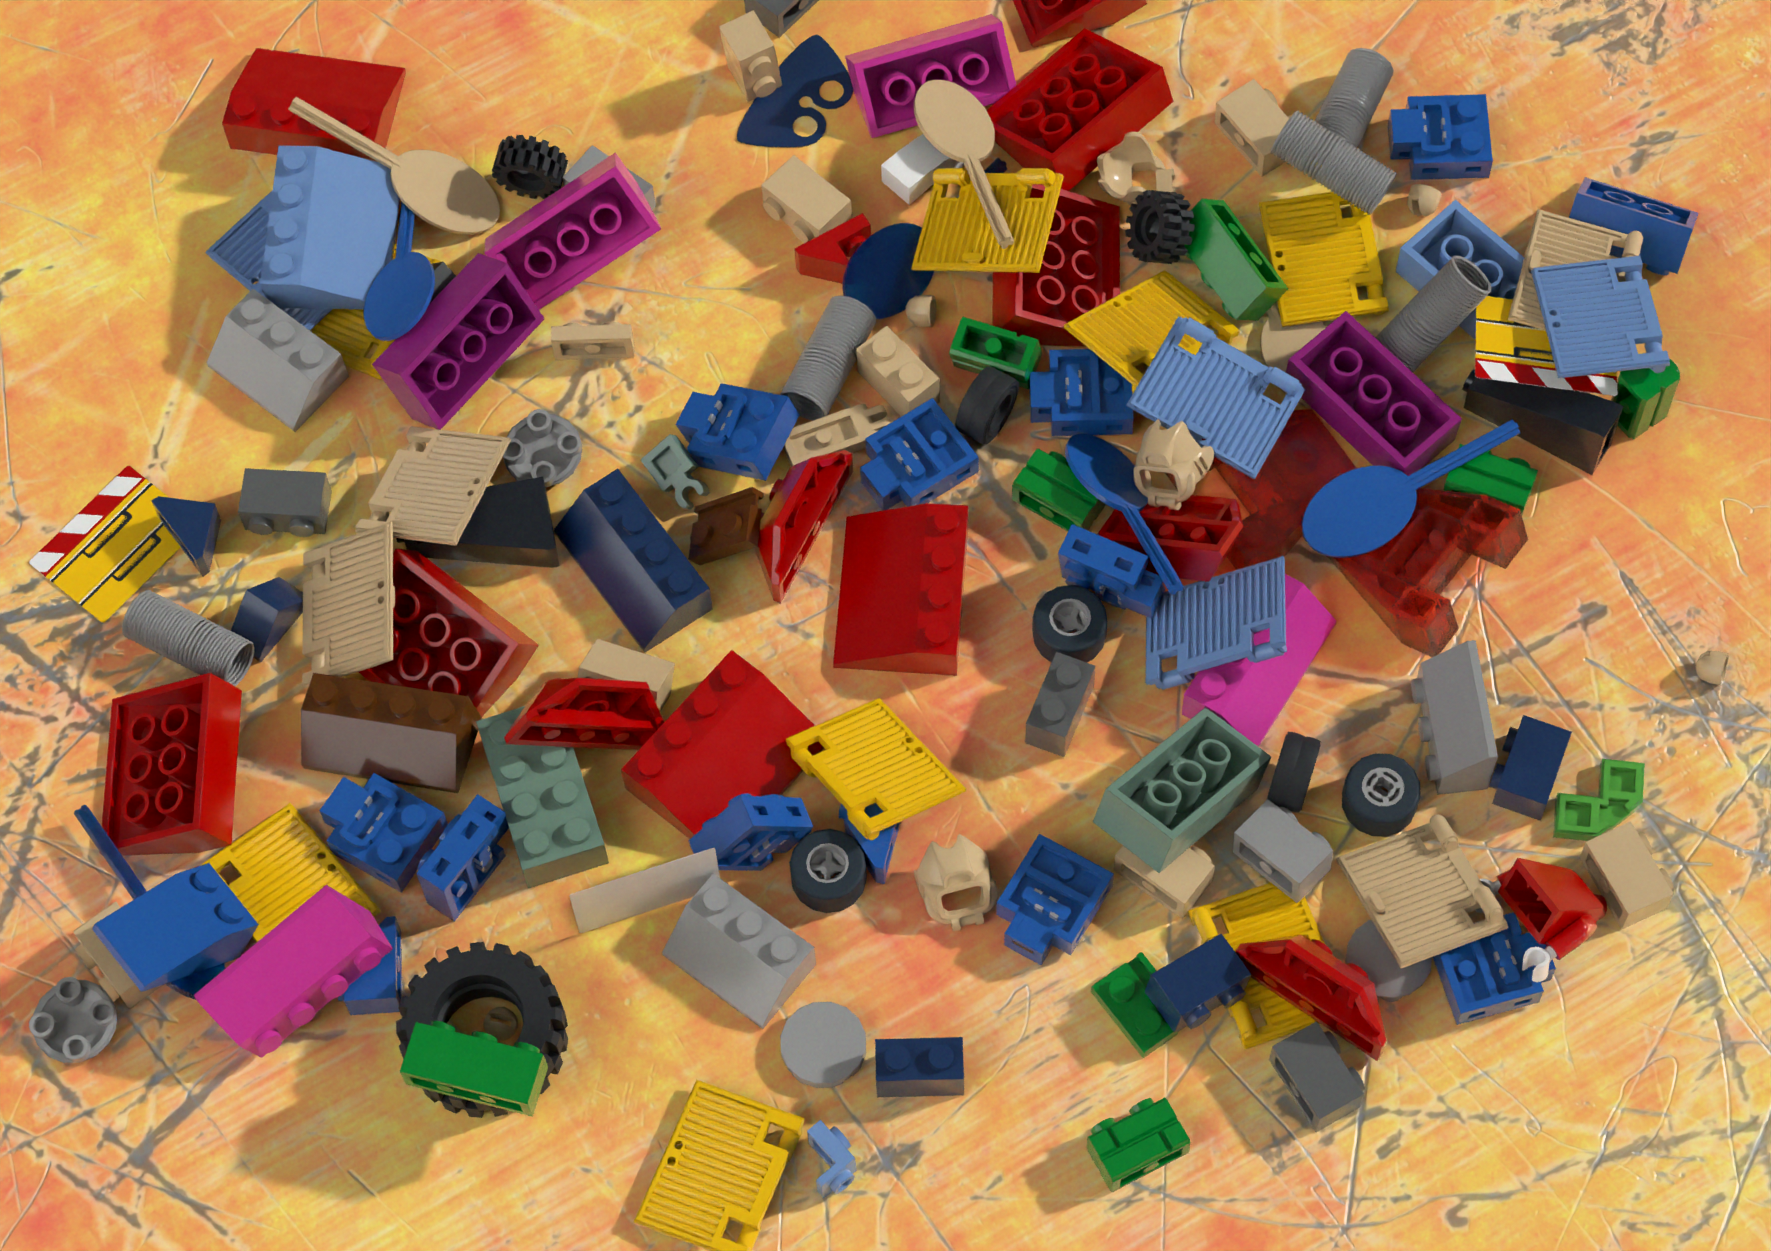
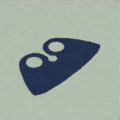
(802, 73)

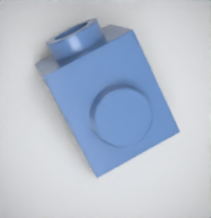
(833, 1149)

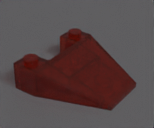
(1277, 498)
(1413, 569)

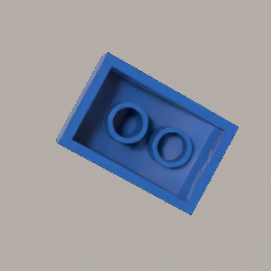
(177, 928)

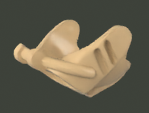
(1125, 158)
(1173, 453)
(954, 870)

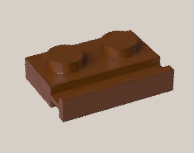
(726, 526)

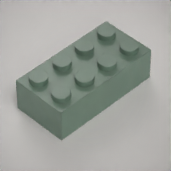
(1181, 789)
(543, 804)

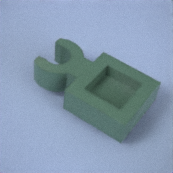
(672, 468)

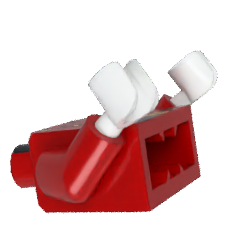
(1552, 907)

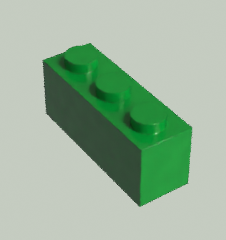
(1232, 262)
(474, 1067)

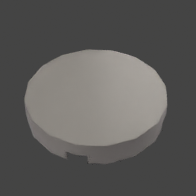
(823, 1044)

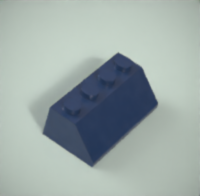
(633, 561)

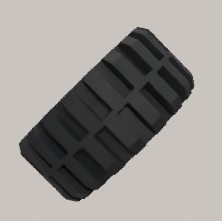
(481, 975)

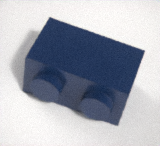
(1531, 767)
(1198, 984)
(919, 1067)

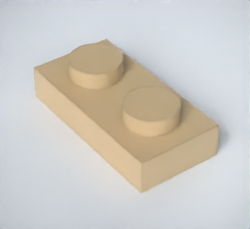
(592, 341)

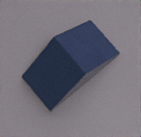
(192, 526)
(268, 614)

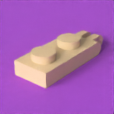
(835, 433)

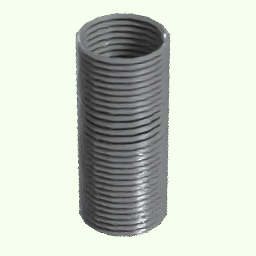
(1355, 94)
(1345, 167)
(1438, 308)
(828, 356)
(181, 634)

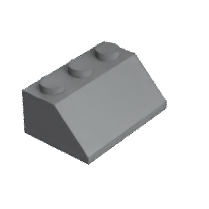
(276, 360)
(1455, 720)
(739, 951)

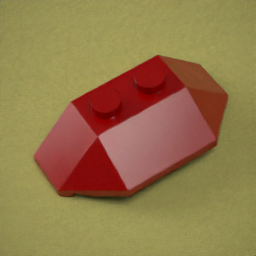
(797, 515)
(1191, 538)
(588, 715)
(1319, 986)

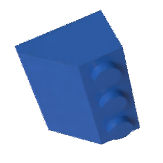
(1663, 225)

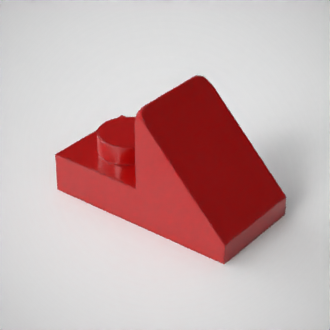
(827, 254)

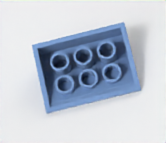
(327, 228)

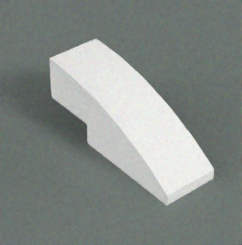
(912, 168)

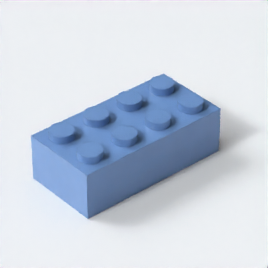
(1460, 234)

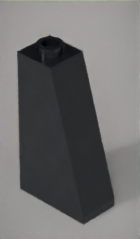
(1560, 421)
(506, 528)

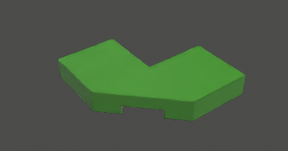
(1618, 798)

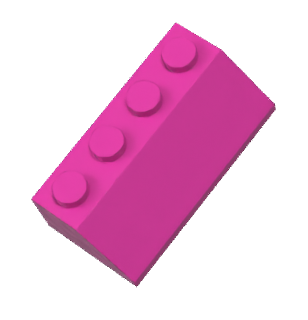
(965, 53)
(575, 231)
(1255, 693)
(294, 971)

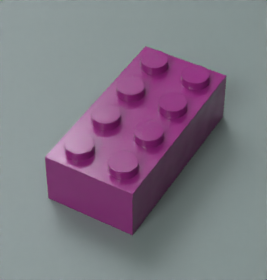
(459, 341)
(1372, 397)

